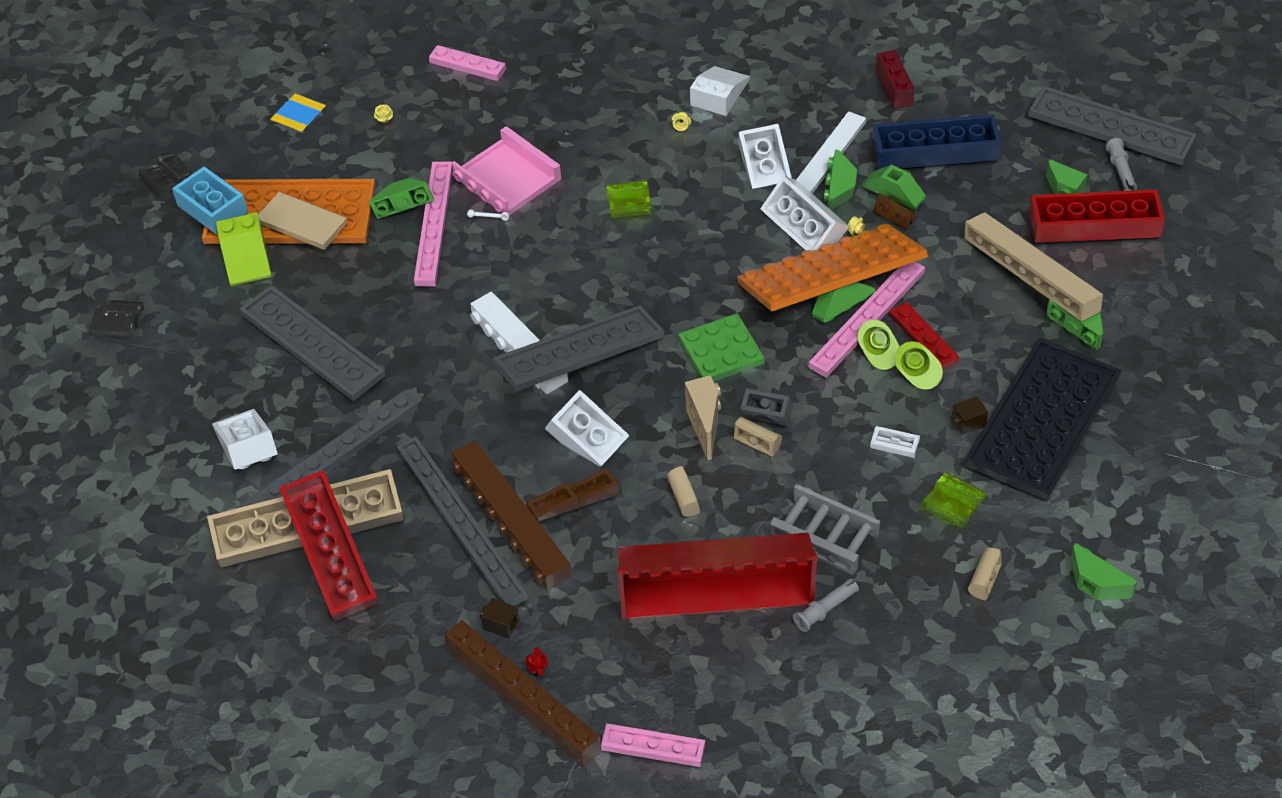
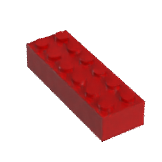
(1096, 216)
(328, 545)

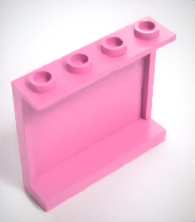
(508, 173)

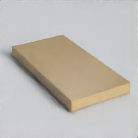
(302, 220)

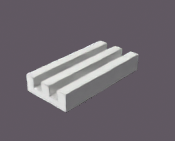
(894, 444)

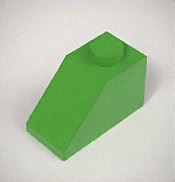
(1065, 179)

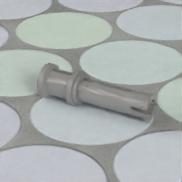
(1119, 159)
(817, 610)

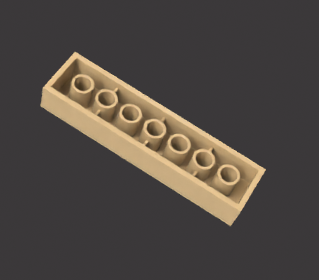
(268, 528)

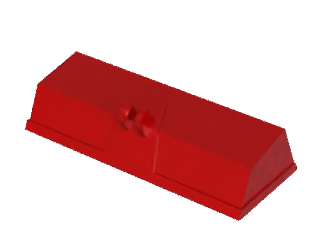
(716, 575)

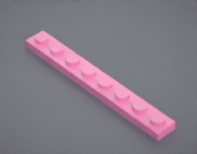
(433, 225)
(873, 309)

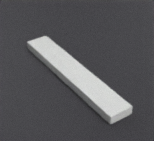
(839, 140)

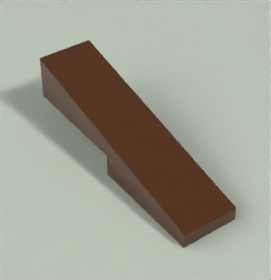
(567, 498)

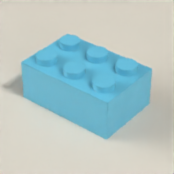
(209, 198)

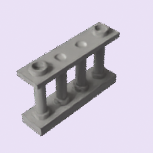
(825, 548)

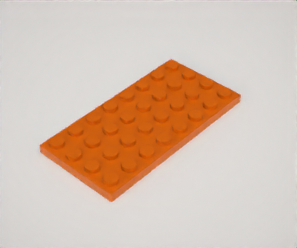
(340, 196)
(831, 267)

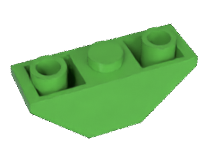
(840, 180)
(897, 185)
(400, 197)
(839, 300)
(1088, 330)
(1100, 577)

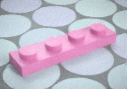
(467, 63)
(653, 745)

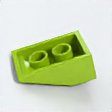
(244, 249)

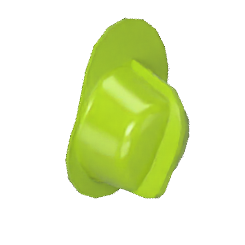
(878, 344)
(918, 365)

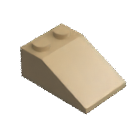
(702, 410)

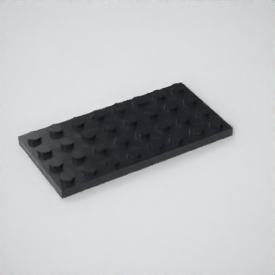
(1042, 418)

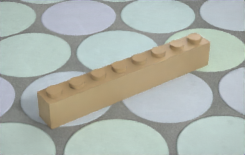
(1033, 266)

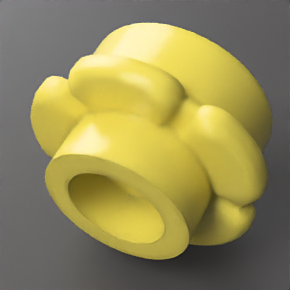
(383, 113)
(681, 126)
(855, 226)

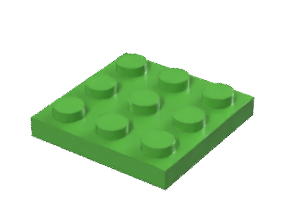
(721, 348)

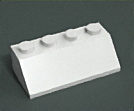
(803, 215)

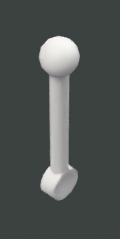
(504, 216)

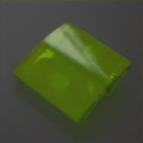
(629, 199)
(953, 500)

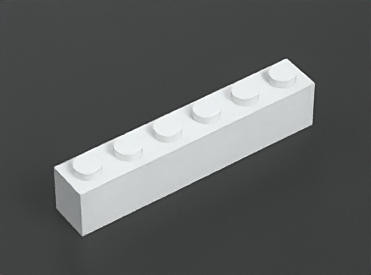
(507, 331)

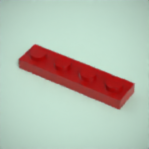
(920, 331)

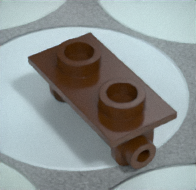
(894, 212)

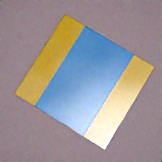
(298, 112)

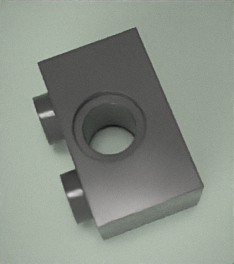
(767, 407)

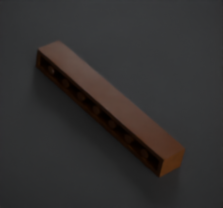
(511, 515)
(523, 693)

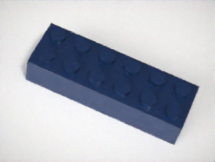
(936, 141)

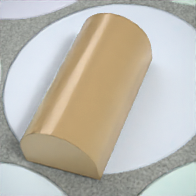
(757, 436)
(683, 492)
(985, 573)

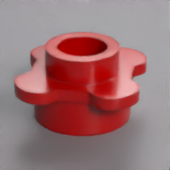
(537, 662)

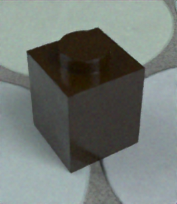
(969, 415)
(499, 618)

